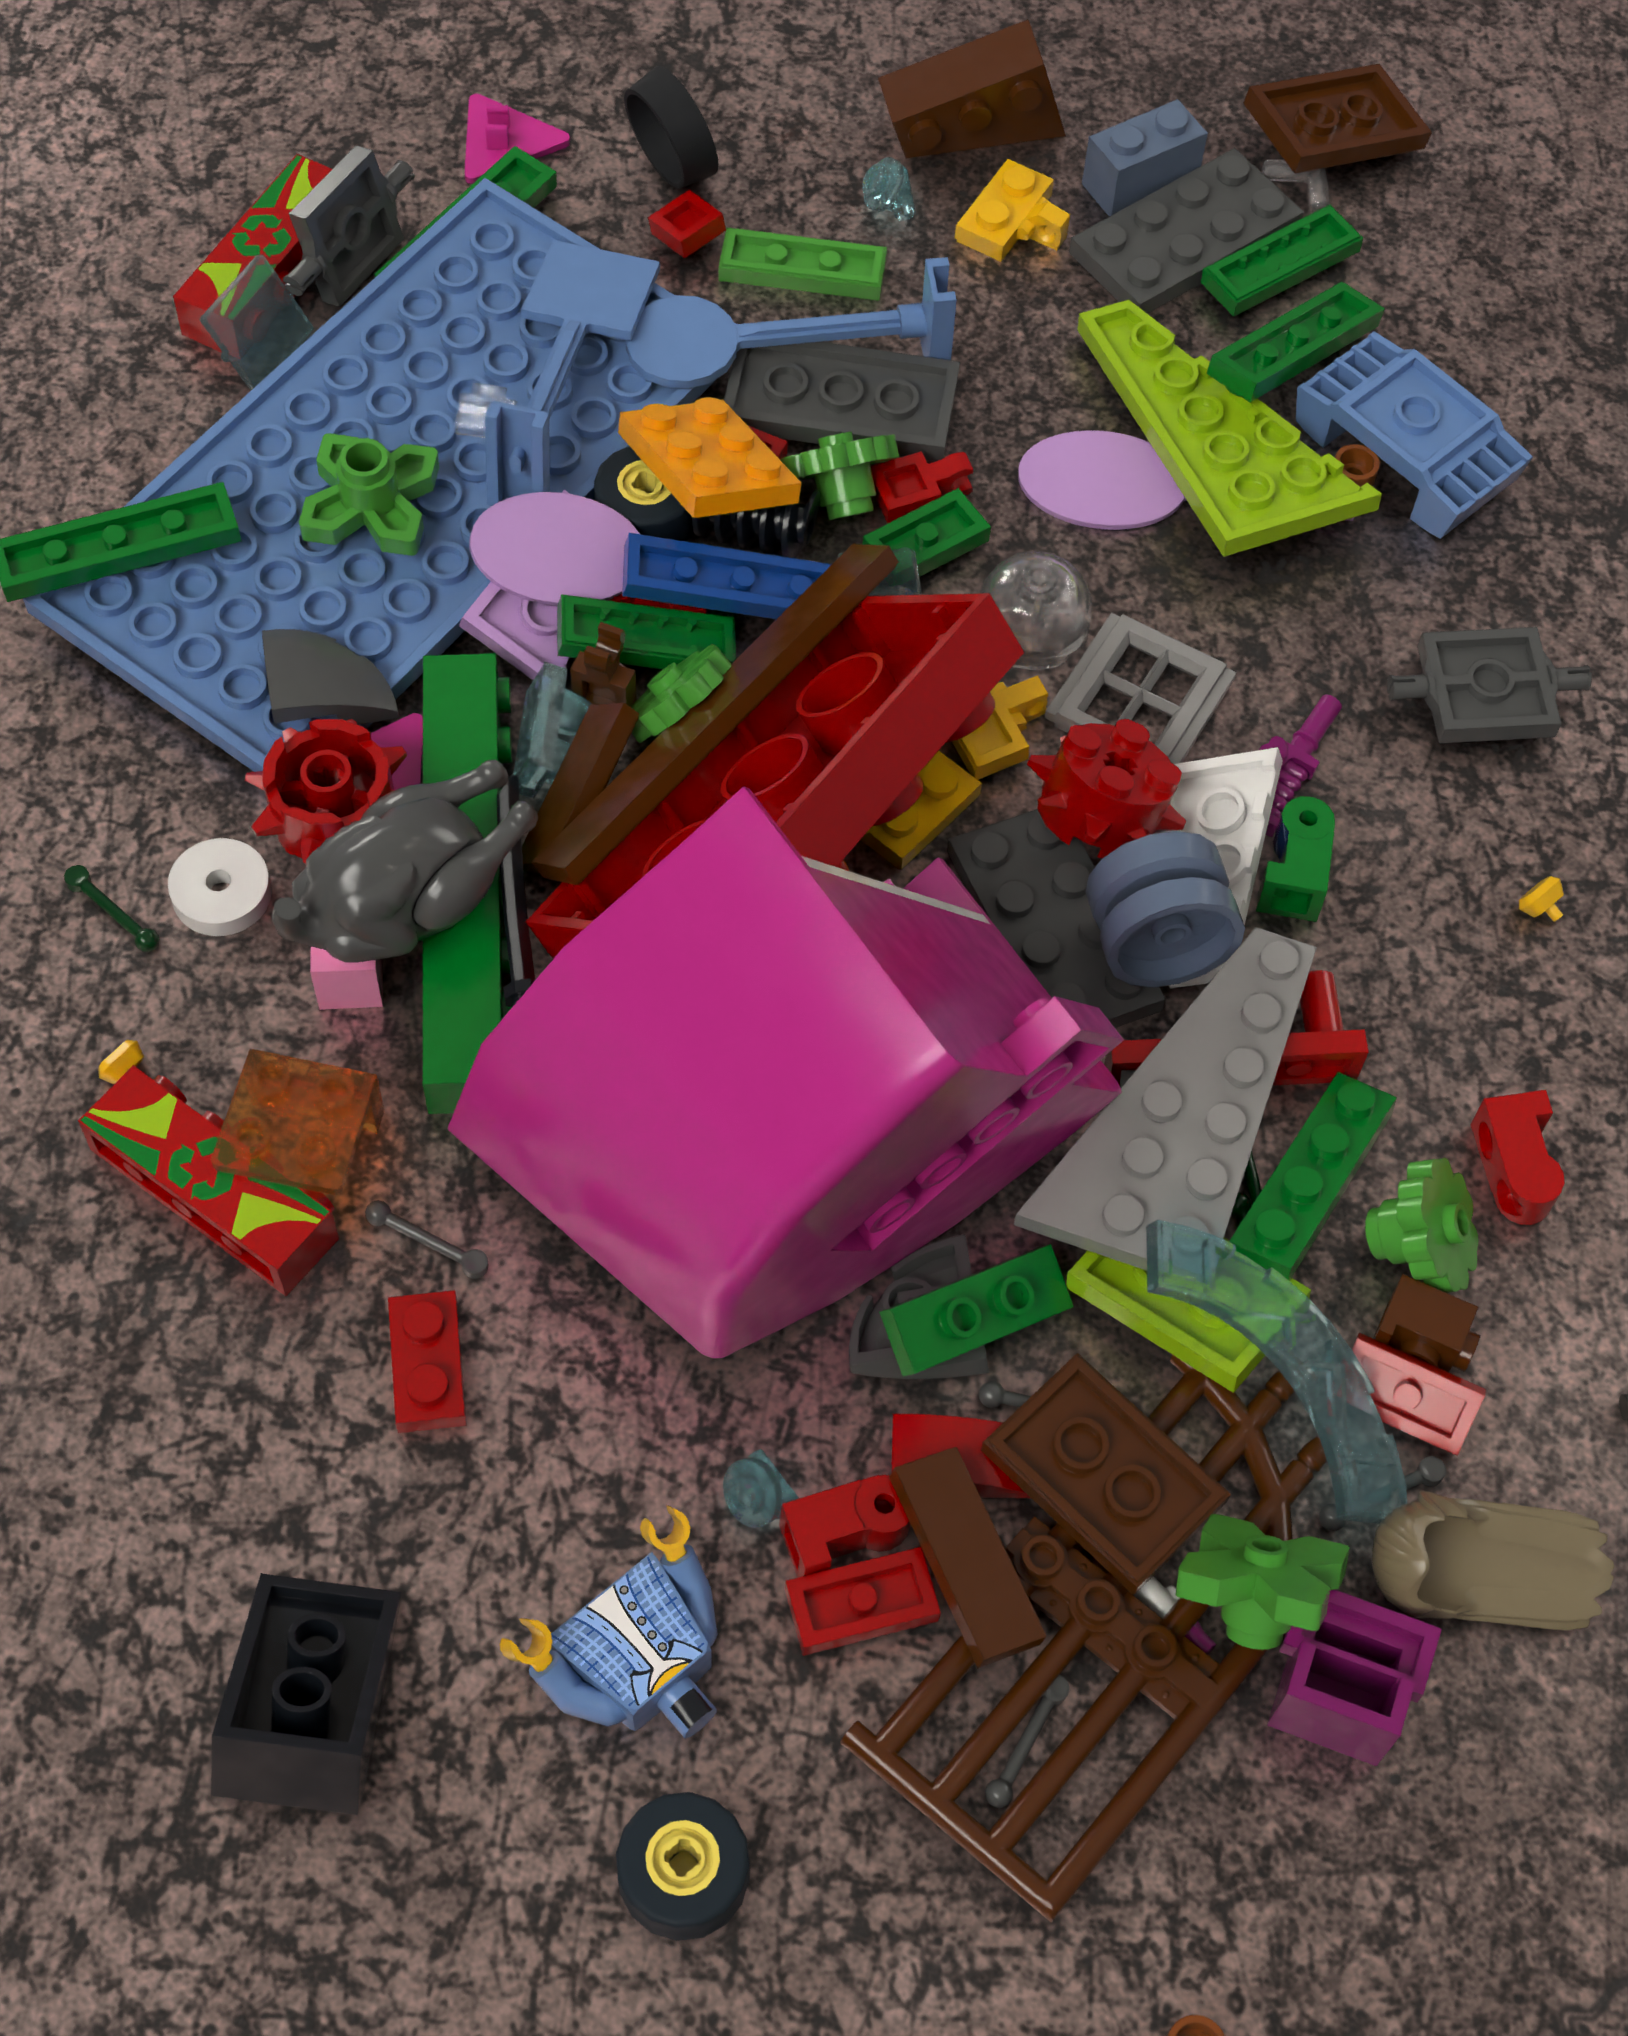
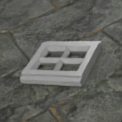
(1103, 654)

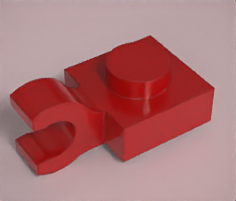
(912, 482)

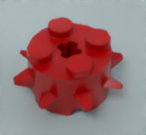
(321, 782)
(1107, 786)

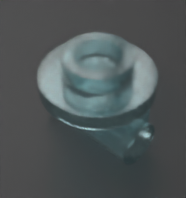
(889, 188)
(756, 1490)

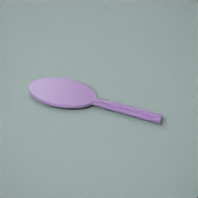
(1099, 480)
(551, 547)

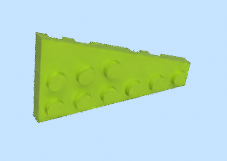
(1227, 455)

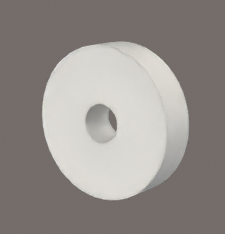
(224, 910)

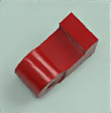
(1515, 1155)
(842, 1522)

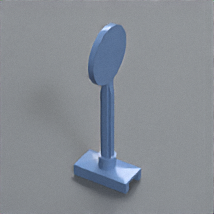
(695, 341)

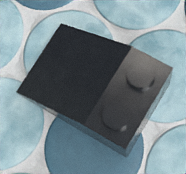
(305, 1695)

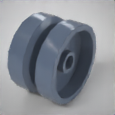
(1164, 909)

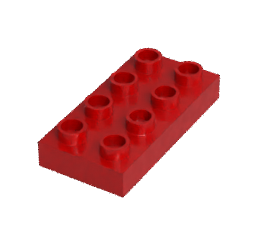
(828, 744)

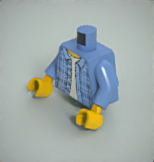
(633, 1643)

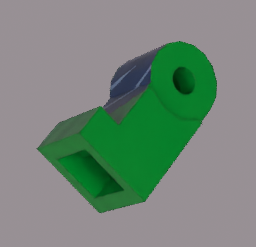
(1304, 846)

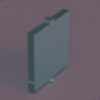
(256, 322)

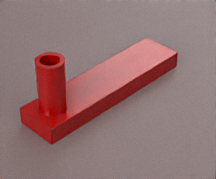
(1307, 1056)

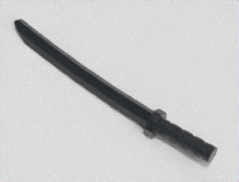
(514, 905)

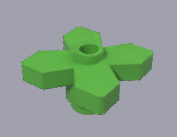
(369, 490)
(1261, 1580)

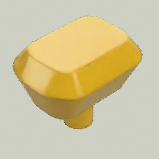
(1543, 899)
(120, 1061)

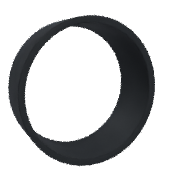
(670, 128)

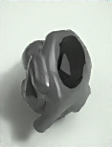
(401, 870)

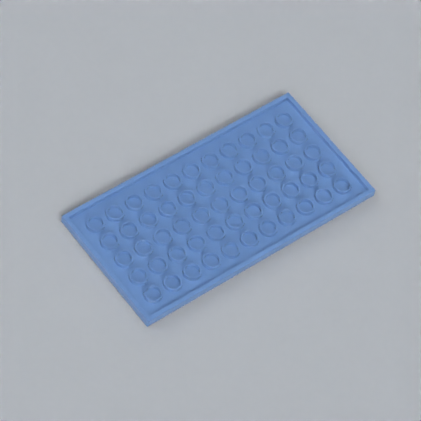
(377, 372)

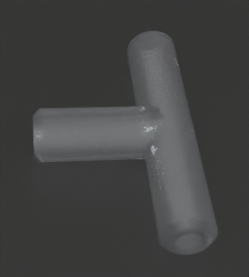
(1315, 181)

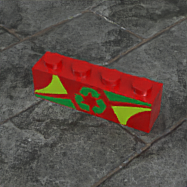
(260, 231)
(167, 1151)

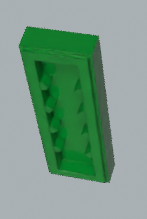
(1281, 260)
(652, 634)
(976, 1310)

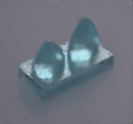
(546, 713)

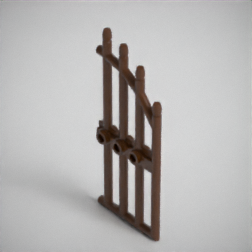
(1122, 1632)

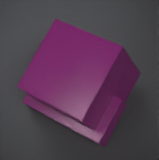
(1353, 1677)

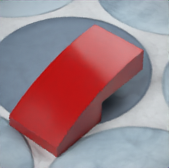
(926, 1434)

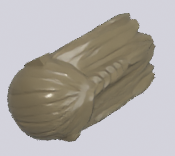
(1491, 1563)

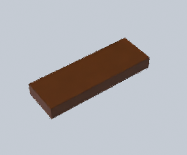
(581, 774)
(967, 1557)

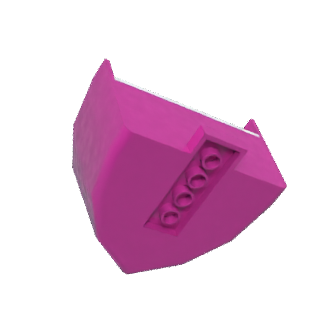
(776, 1078)

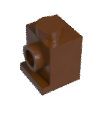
(1429, 1325)

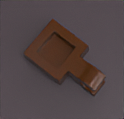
(599, 674)

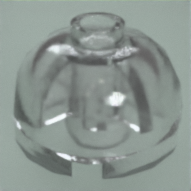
(1043, 604)

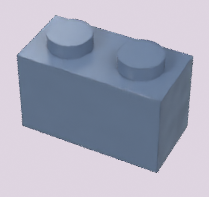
(1142, 155)

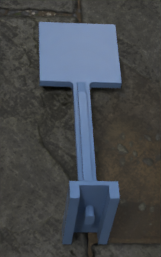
(583, 294)

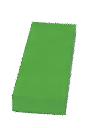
(802, 264)

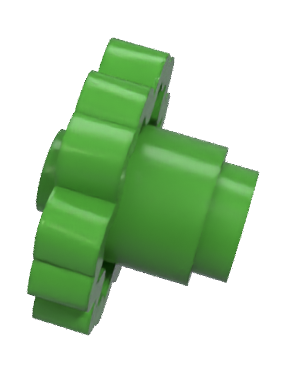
(844, 470)
(677, 690)
(1427, 1226)

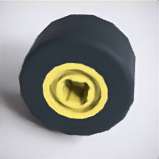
(641, 497)
(681, 1895)

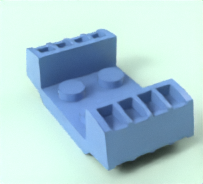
(1416, 424)

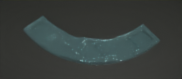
(1304, 1349)

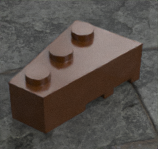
(974, 96)

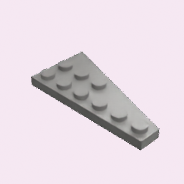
(1184, 1118)

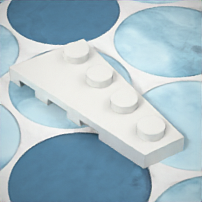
(1231, 806)

